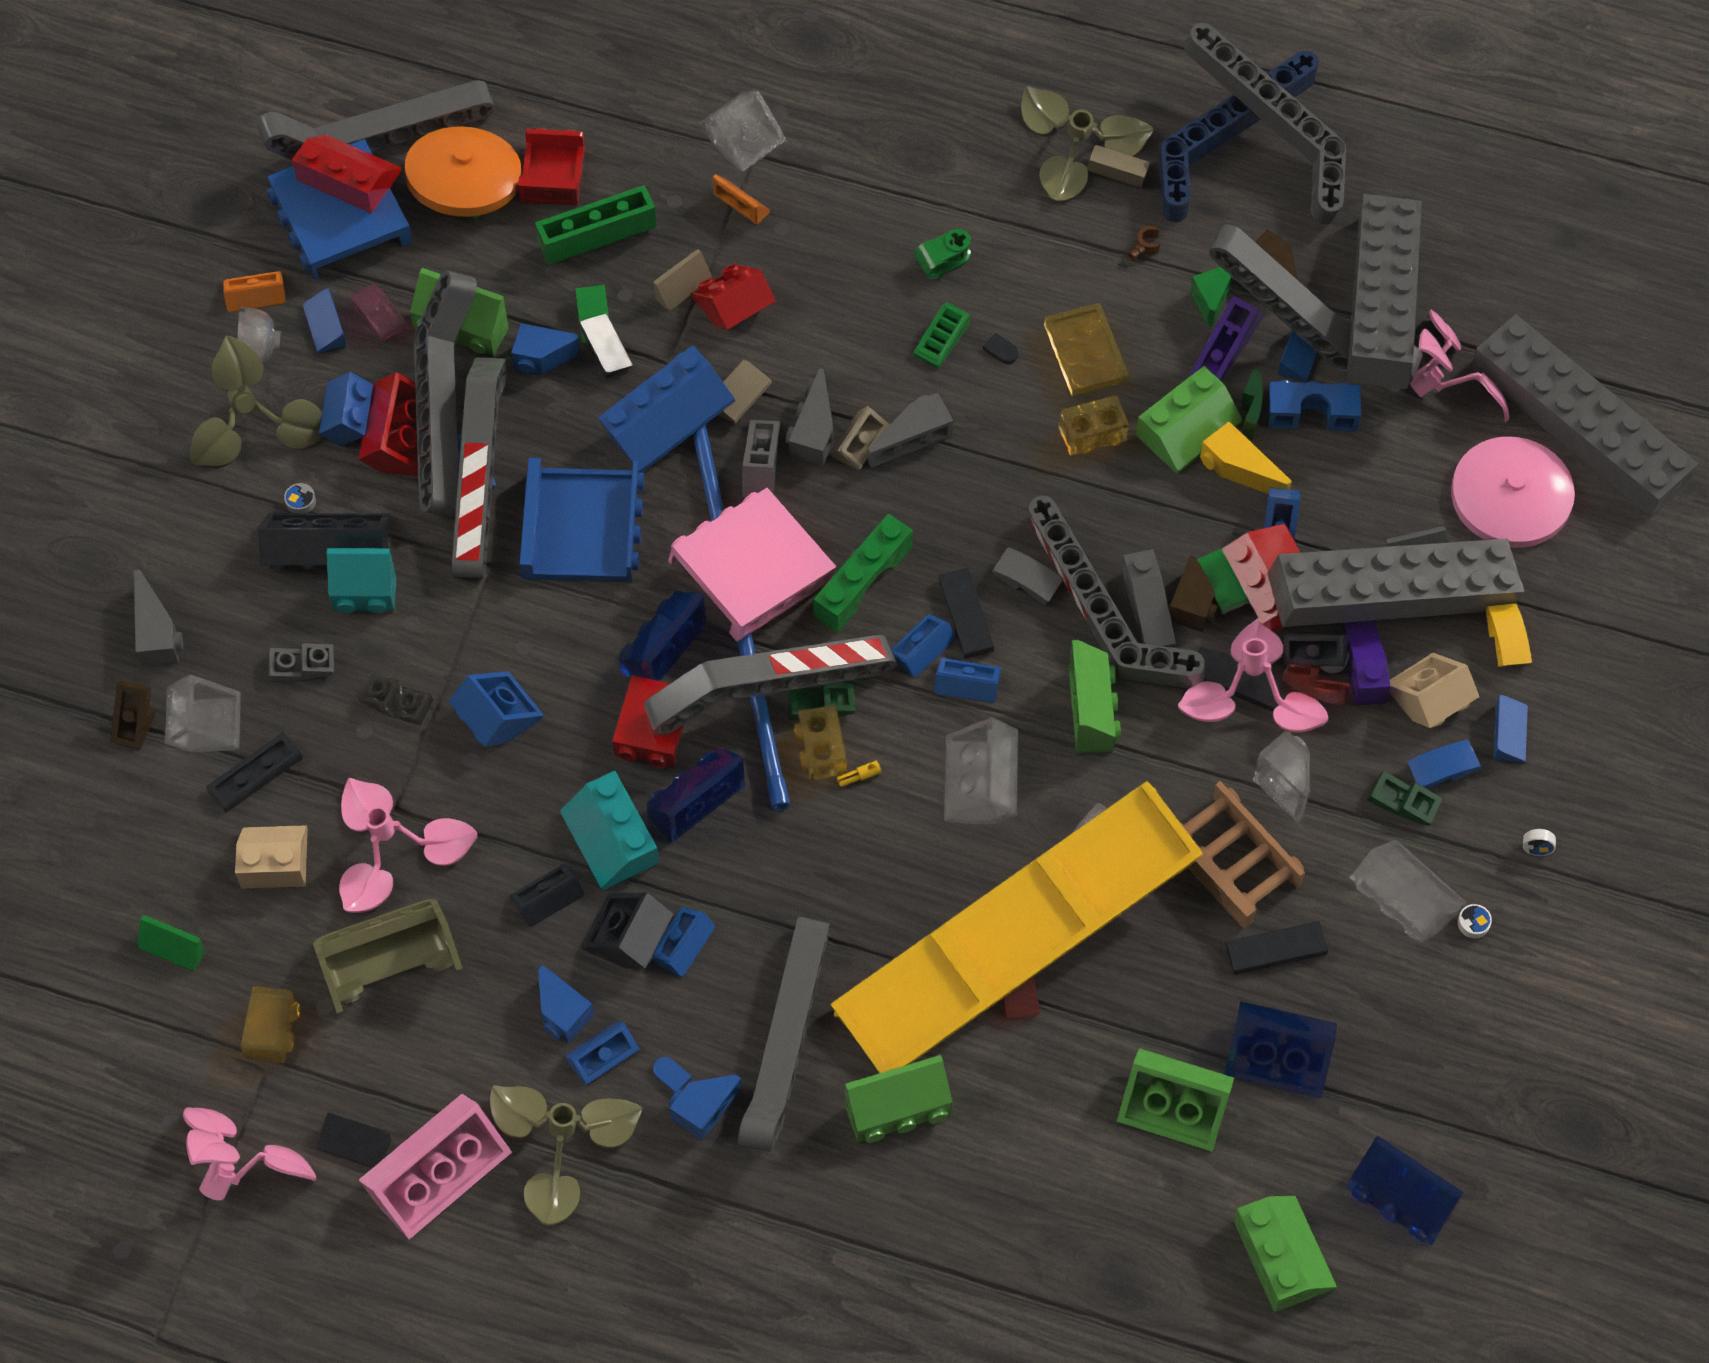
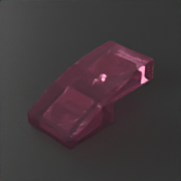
(378, 311)

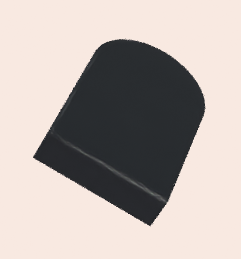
(1001, 349)

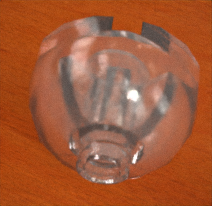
(258, 331)

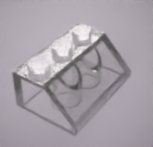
(981, 773)
(1407, 890)

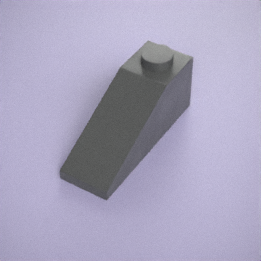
(916, 427)
(760, 456)
(1148, 598)
(155, 632)

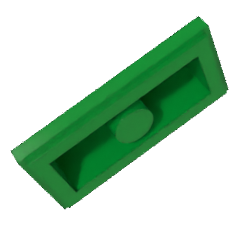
(169, 943)

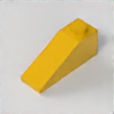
(1240, 461)

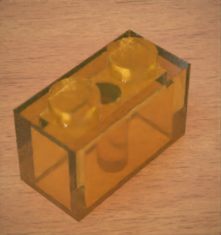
(269, 1024)

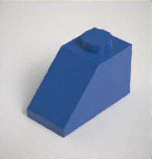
(543, 349)
(1282, 508)
(562, 1007)
(703, 1103)

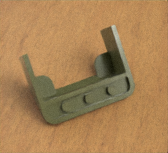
(385, 948)

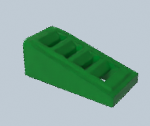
(951, 319)

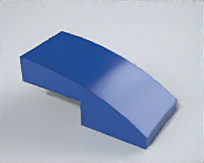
(1444, 763)

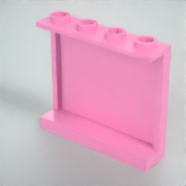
(753, 562)

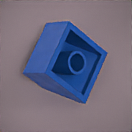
(494, 707)

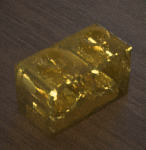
(1091, 419)
(824, 742)

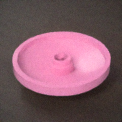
(1512, 491)

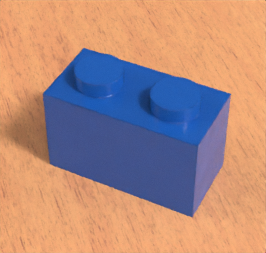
(345, 409)

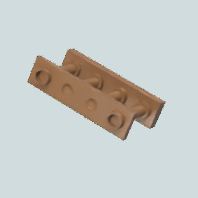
(1221, 882)

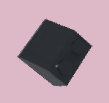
(628, 929)

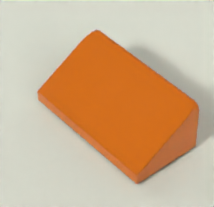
(739, 200)
(254, 291)

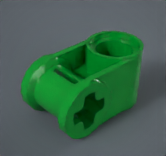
(943, 254)

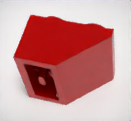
(733, 295)

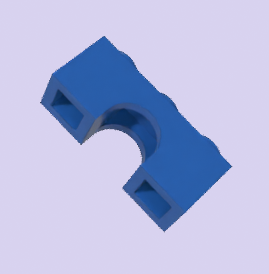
(1337, 402)

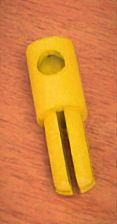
(861, 773)

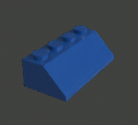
(666, 409)

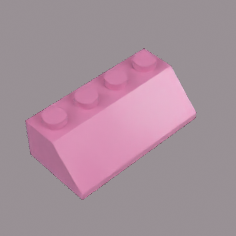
(435, 1165)

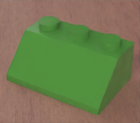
(483, 324)
(1186, 418)
(1092, 699)
(898, 1099)
(1175, 1099)
(1283, 1251)

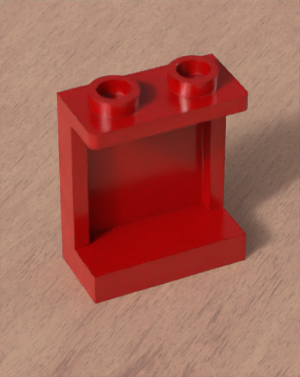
(552, 167)
(634, 734)

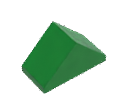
(1210, 291)

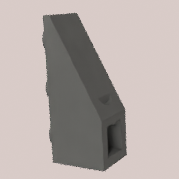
(813, 431)

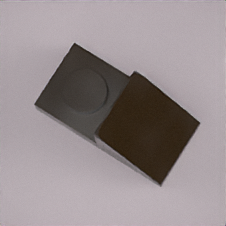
(131, 714)

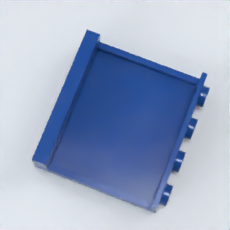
(329, 227)
(581, 523)

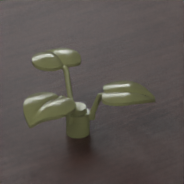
(1063, 177)
(232, 370)
(521, 1108)

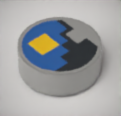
(300, 498)

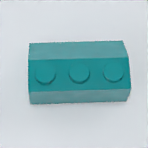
(609, 831)

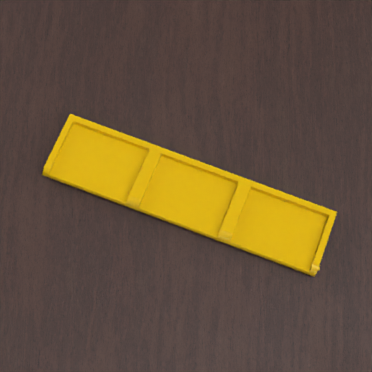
(1016, 930)

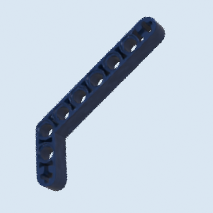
(1204, 136)

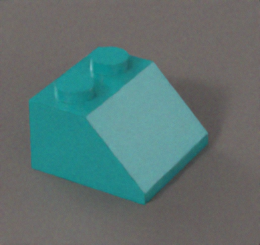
(361, 579)

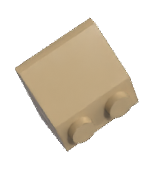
(1433, 689)
(271, 857)

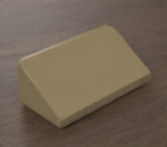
(1118, 166)
(681, 280)
(746, 386)
(858, 437)

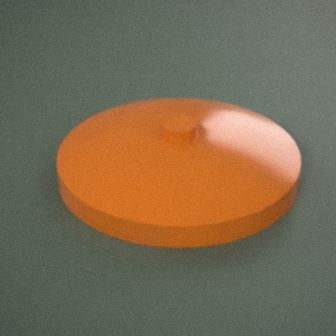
(462, 171)

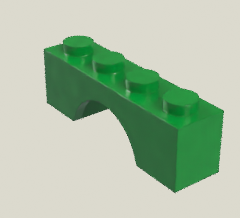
(845, 590)

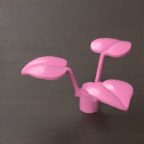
(1430, 375)
(1255, 652)
(369, 808)
(207, 1146)

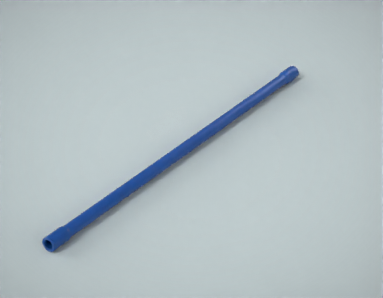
(775, 782)

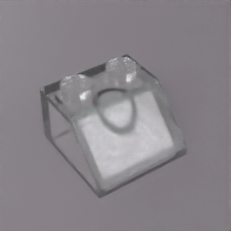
(744, 129)
(202, 716)
(1285, 773)

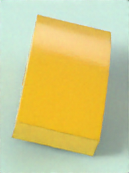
(1509, 633)

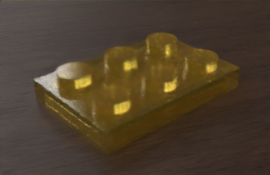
(1086, 349)

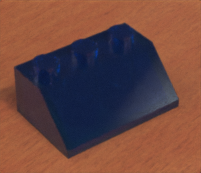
(665, 636)
(696, 792)
(1281, 1049)
(1404, 1191)

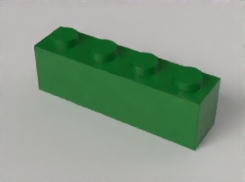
(596, 224)

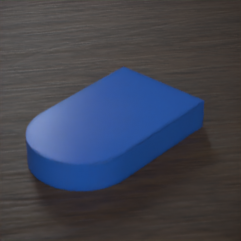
(671, 1074)

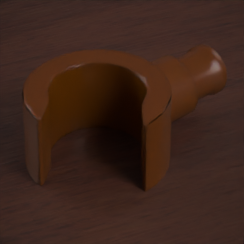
(1141, 246)

